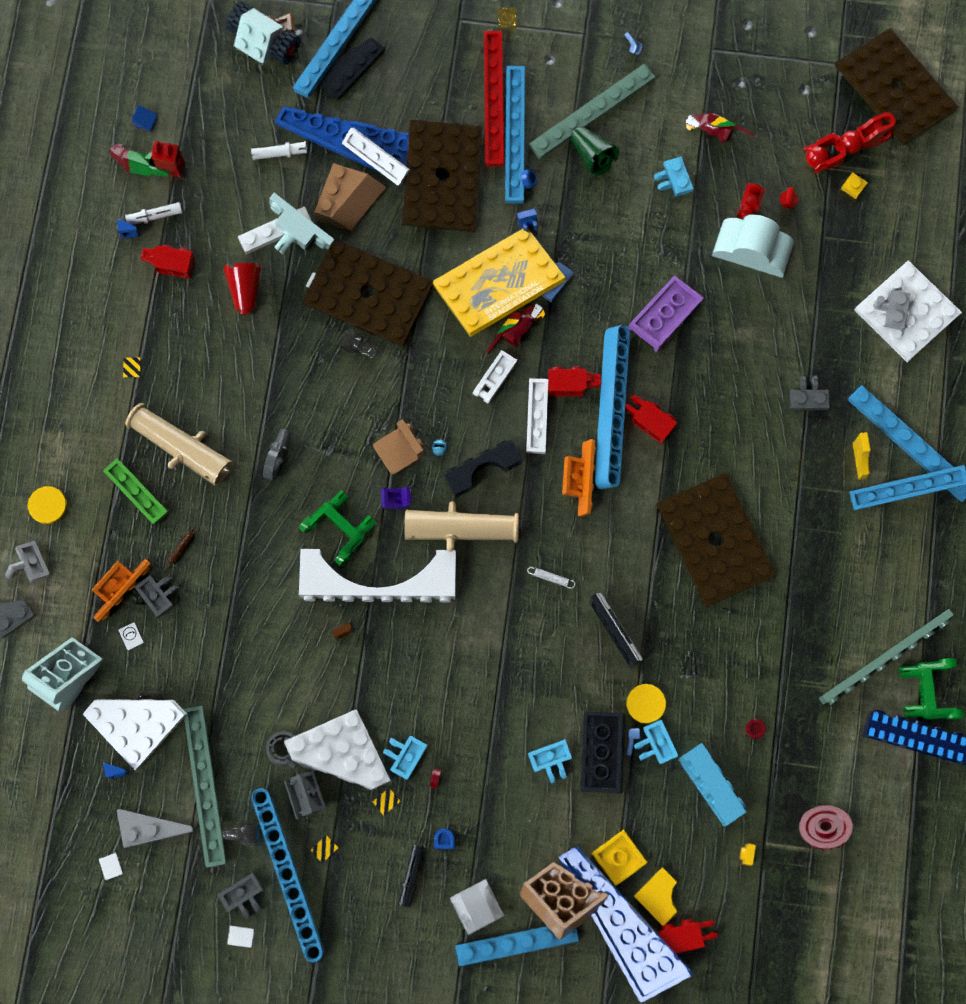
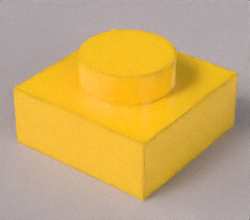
(854, 185)
(747, 854)

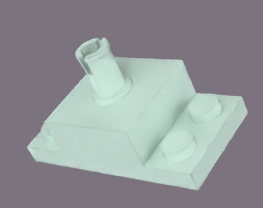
(296, 227)

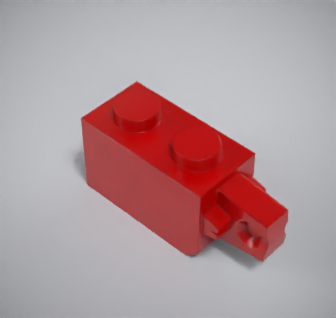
(170, 260)
(571, 381)

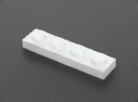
(376, 156)
(264, 235)
(537, 416)

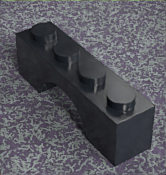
(503, 456)

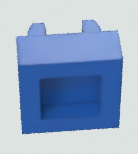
(527, 219)

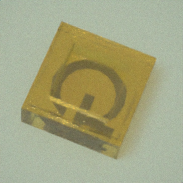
(507, 17)

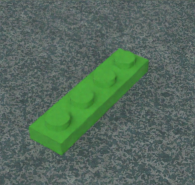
(135, 491)

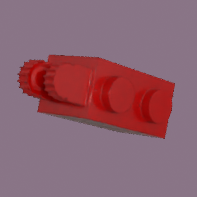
(168, 158)
(751, 200)
(651, 419)
(686, 936)

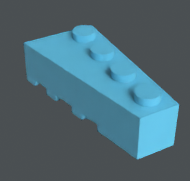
(712, 784)

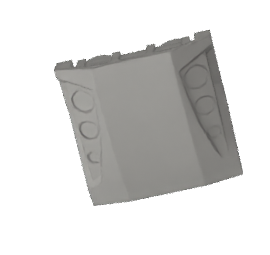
(477, 906)

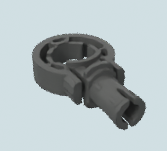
(275, 455)
(283, 761)

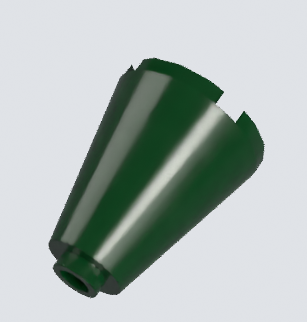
(594, 150)

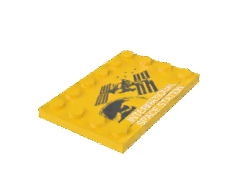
(498, 281)

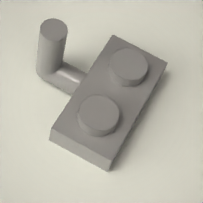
(895, 309)
(30, 561)

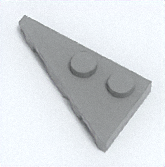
(142, 829)

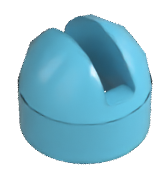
(439, 450)

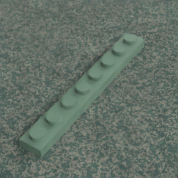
(592, 111)
(880, 662)
(204, 787)

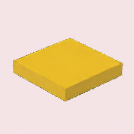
(619, 858)

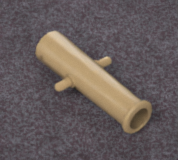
(180, 445)
(459, 526)

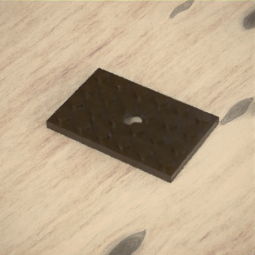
(887, 59)
(436, 202)
(386, 314)
(720, 569)

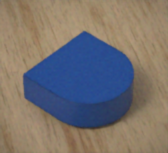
(444, 839)

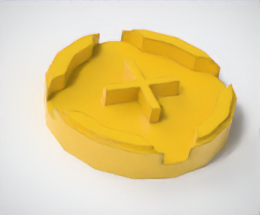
(47, 505)
(646, 703)

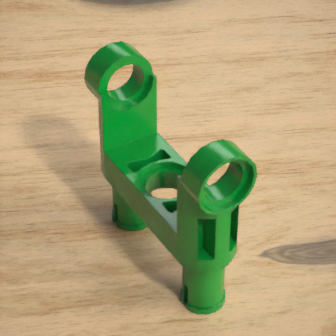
(330, 510)
(928, 709)

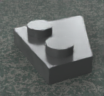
(13, 616)

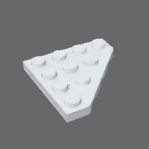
(134, 725)
(342, 750)

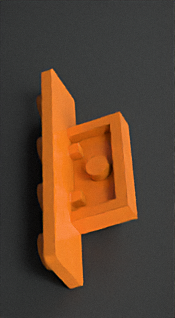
(579, 477)
(115, 584)

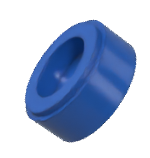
(529, 178)

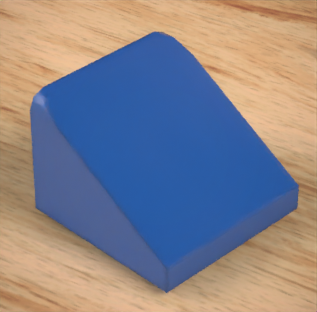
(144, 118)
(127, 230)
(114, 772)

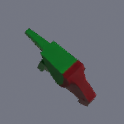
(135, 162)

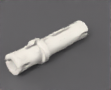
(280, 150)
(132, 218)

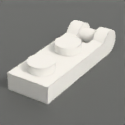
(495, 376)

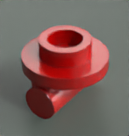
(788, 198)

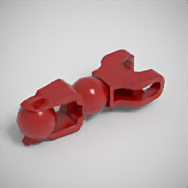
(849, 143)

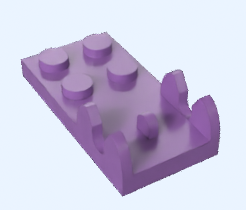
(665, 313)

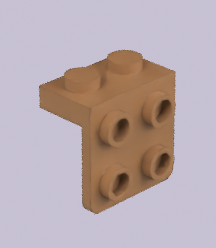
(399, 448)

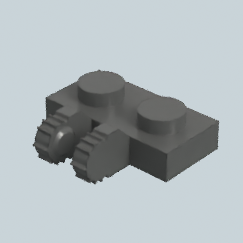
(809, 399)
(154, 596)
(240, 893)

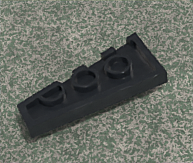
(350, 68)

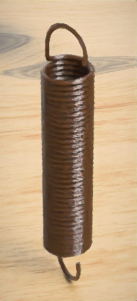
(181, 547)

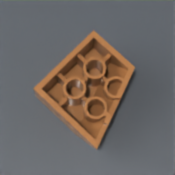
(347, 197)
(561, 899)

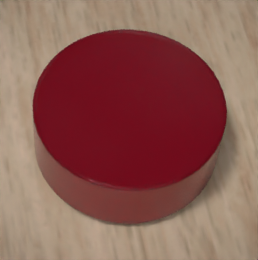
(755, 729)
(435, 778)

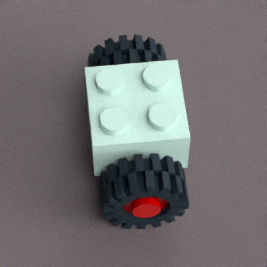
(260, 35)

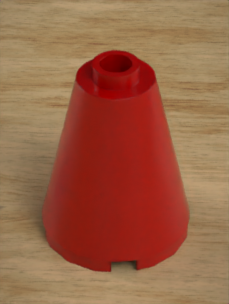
(243, 285)

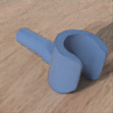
(635, 46)
(633, 733)

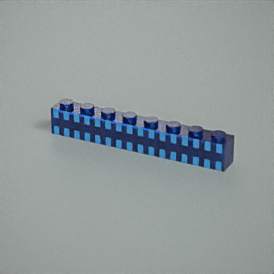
(915, 737)

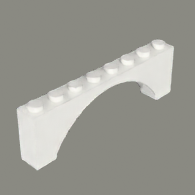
(433, 582)

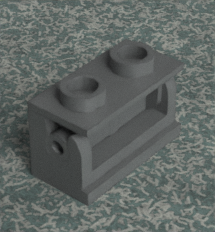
(304, 795)

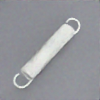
(551, 577)

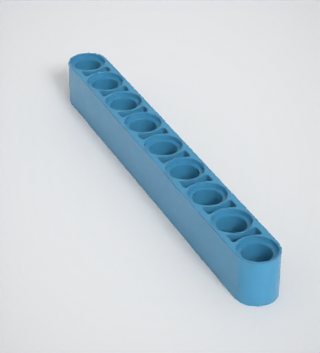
(612, 407)
(294, 882)

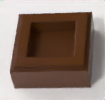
(342, 631)

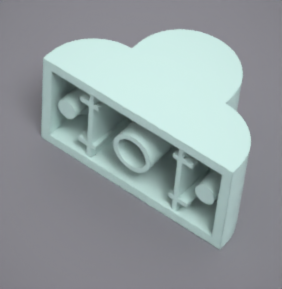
(754, 244)
(62, 674)

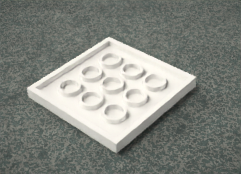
(926, 317)

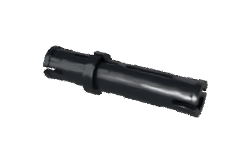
(408, 885)

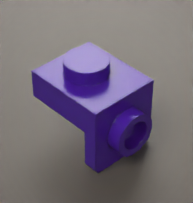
(396, 498)

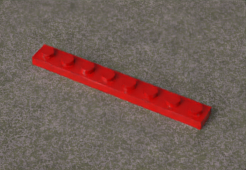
(493, 99)

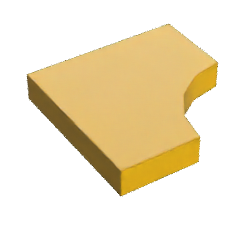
(861, 451)
(656, 896)

